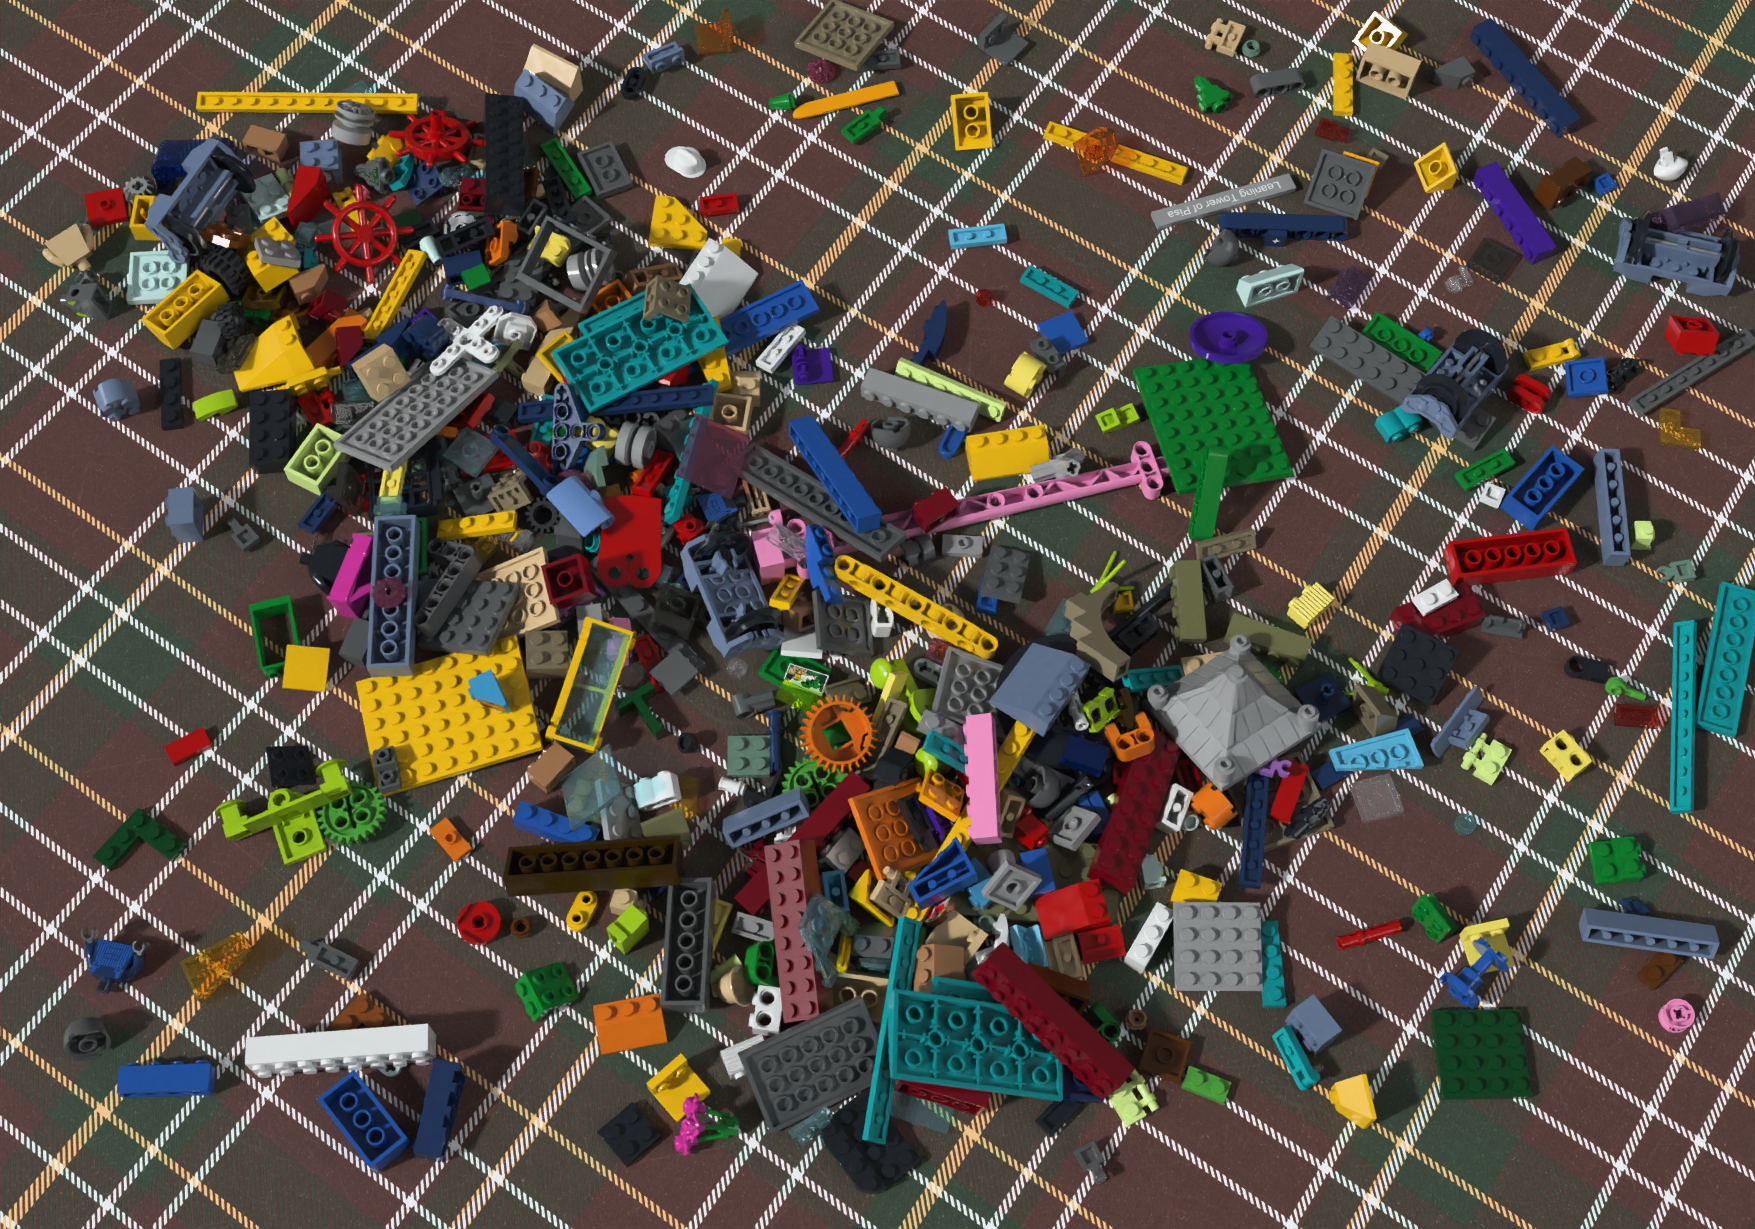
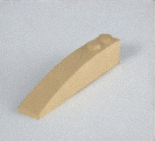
(537, 377)

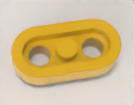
(583, 910)

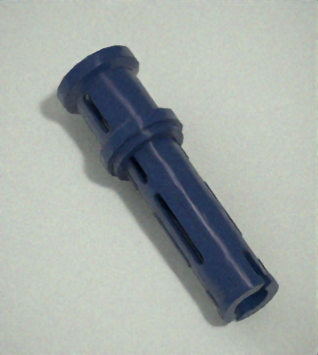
(775, 731)

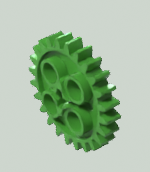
(801, 773)
(370, 806)

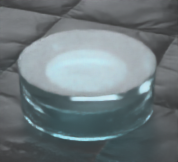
(1464, 824)

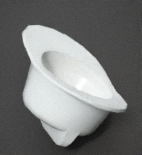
(685, 161)

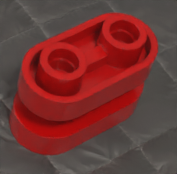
(1529, 393)

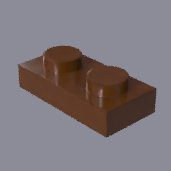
(1658, 969)

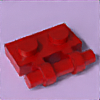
(313, 407)

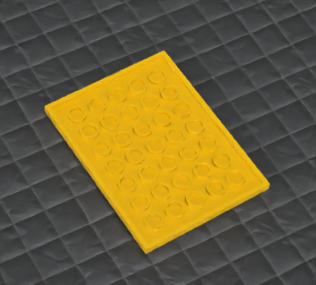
(439, 725)

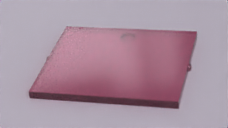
(713, 456)

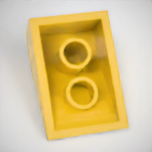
(971, 121)

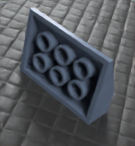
(1040, 686)

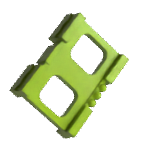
(1099, 703)

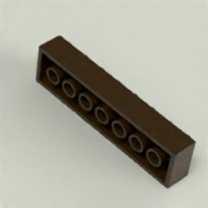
(593, 866)

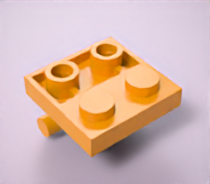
(941, 795)

